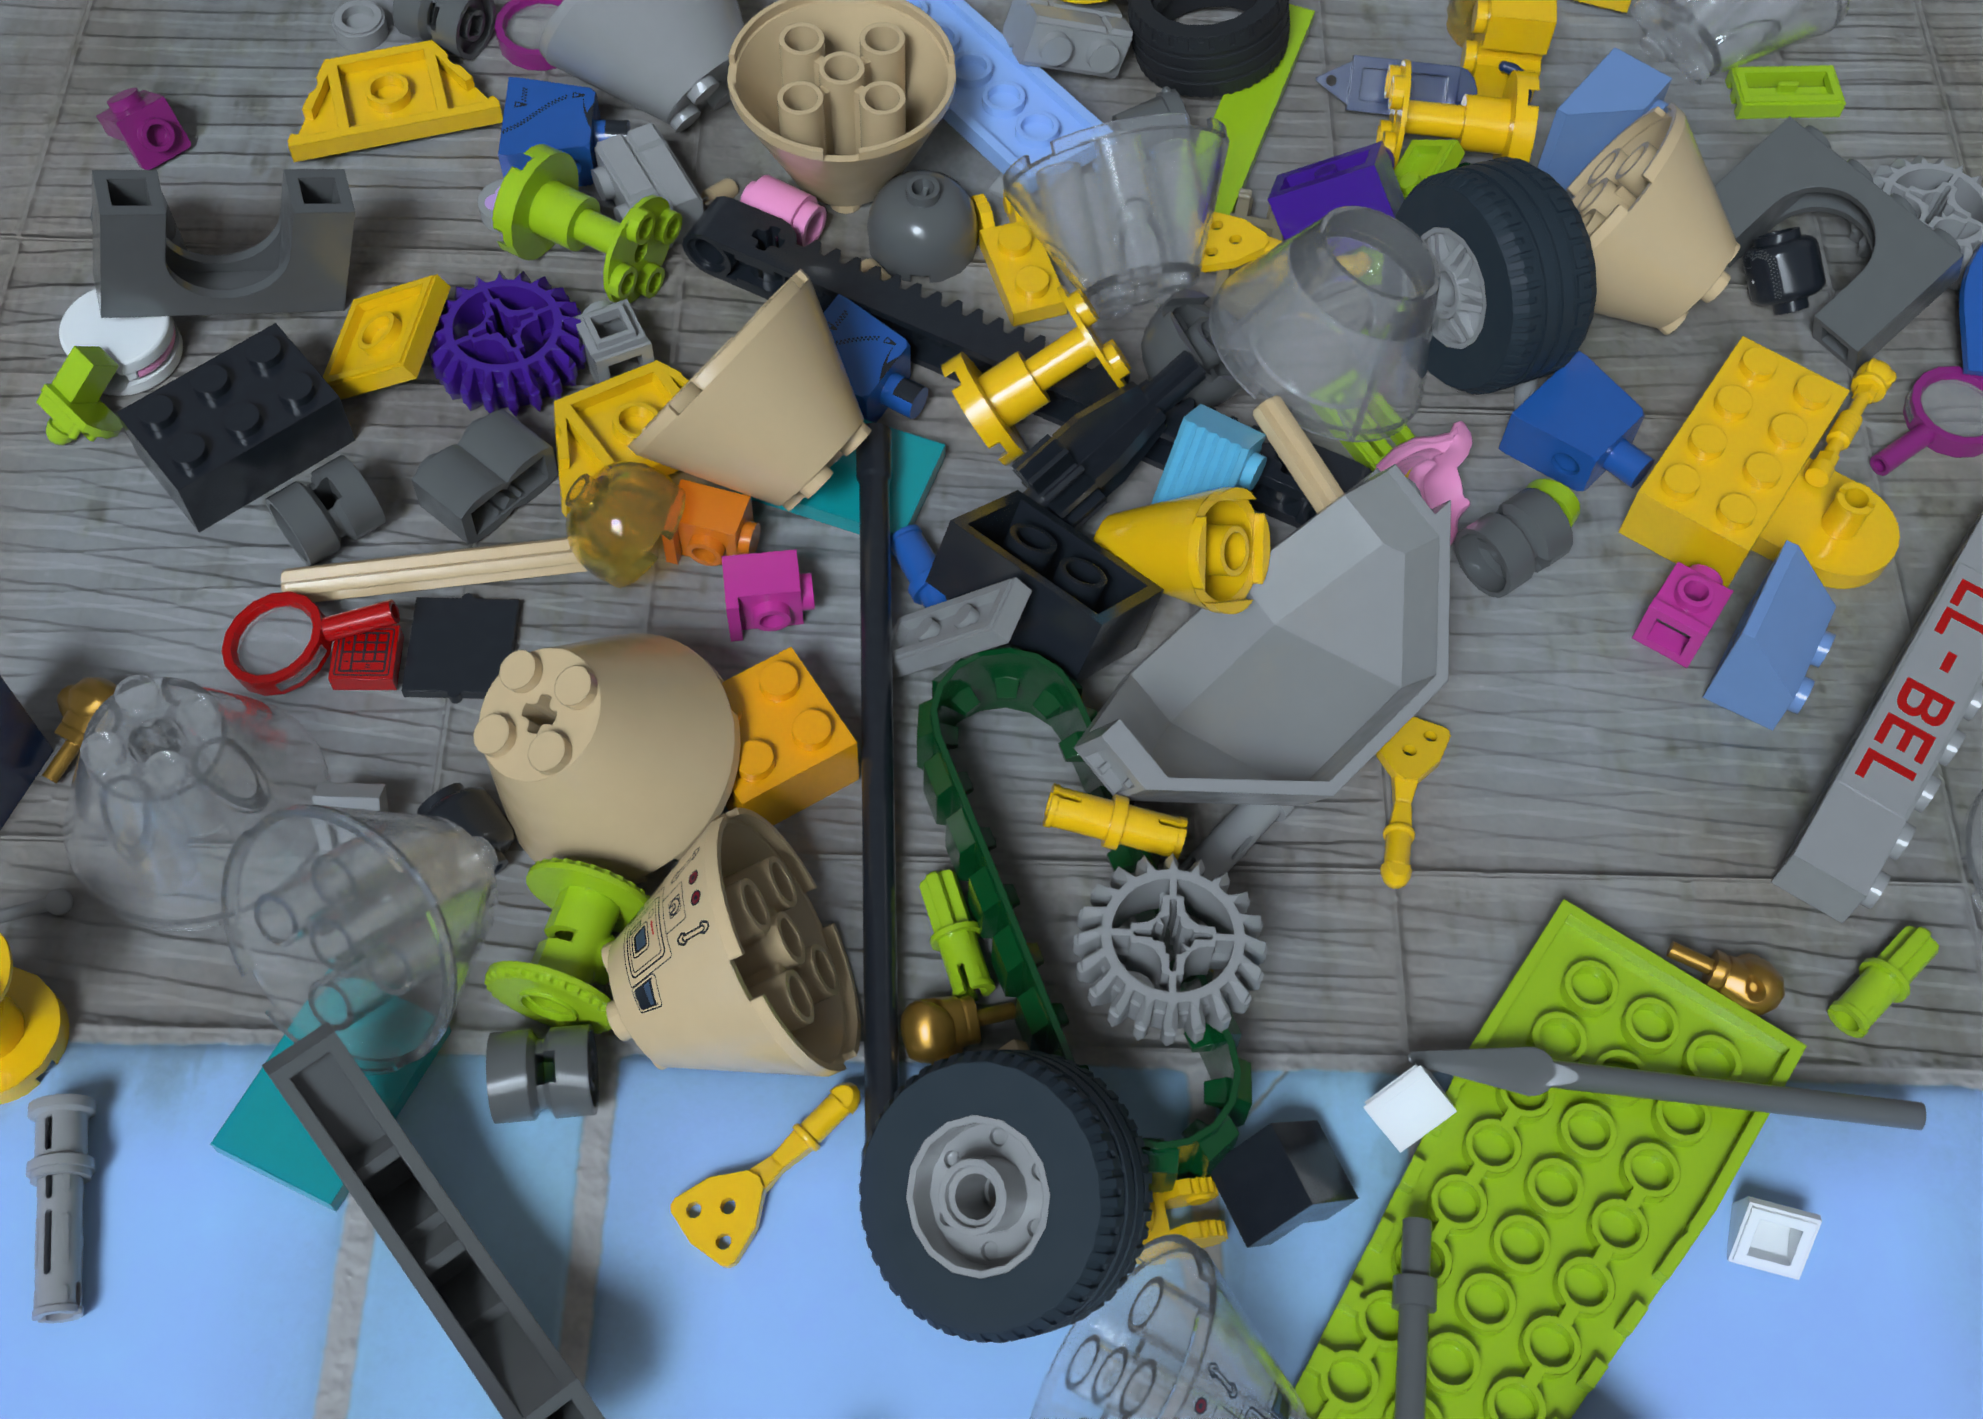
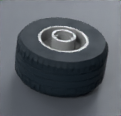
(1511, 271)
(1004, 1194)

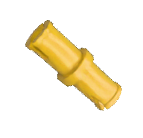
(1115, 822)

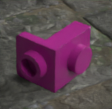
(145, 126)

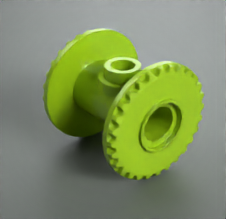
(585, 911)

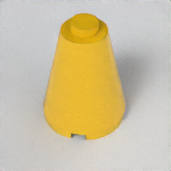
(1195, 546)

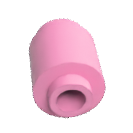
(789, 204)

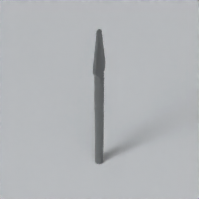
(1534, 1073)

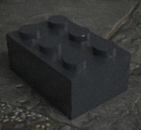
(237, 426)
(1082, 600)

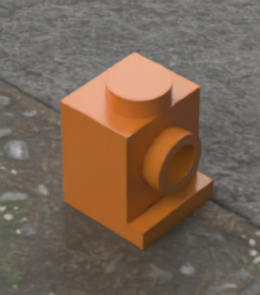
(713, 526)

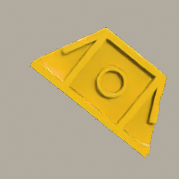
(389, 100)
(604, 418)

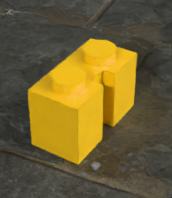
(1507, 32)

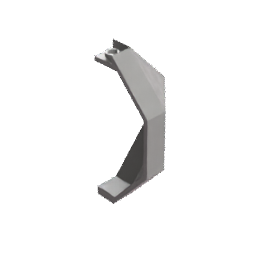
(1304, 678)

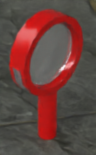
(287, 639)

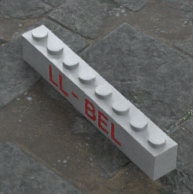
(1896, 749)

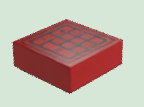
(367, 660)

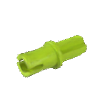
(955, 935)
(1883, 981)

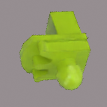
(74, 397)

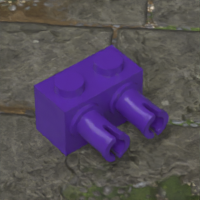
(1349, 179)

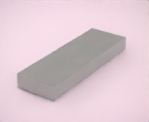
(958, 627)

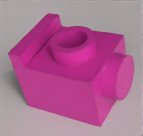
(765, 591)
(1688, 602)

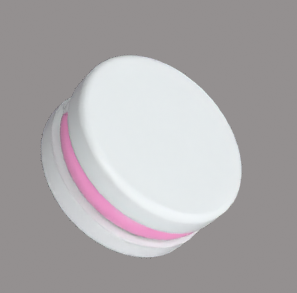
(141, 346)

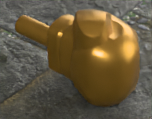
(77, 707)
(1743, 978)
(946, 1025)

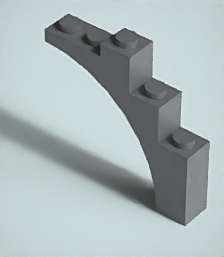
(426, 1232)

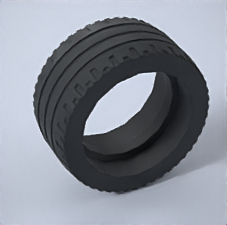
(1208, 57)

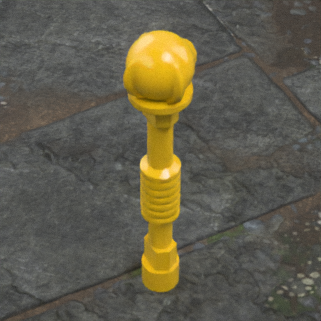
(1868, 387)

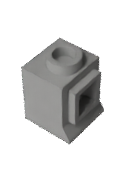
(612, 336)

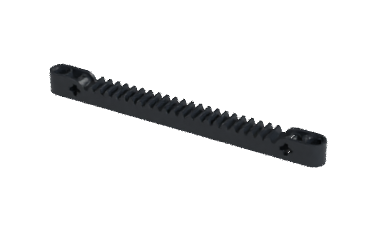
(740, 241)

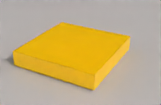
(386, 337)

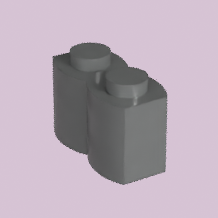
(484, 476)

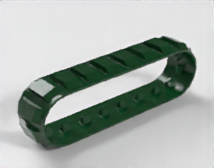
(1039, 687)

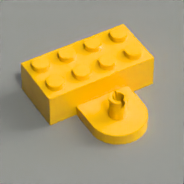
(1741, 485)

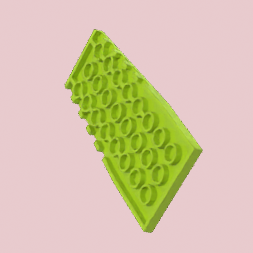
(1558, 1204)

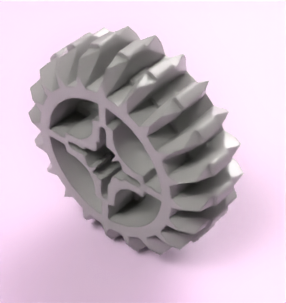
(1940, 197)
(1224, 944)

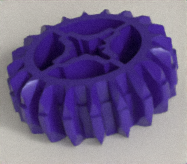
(507, 344)

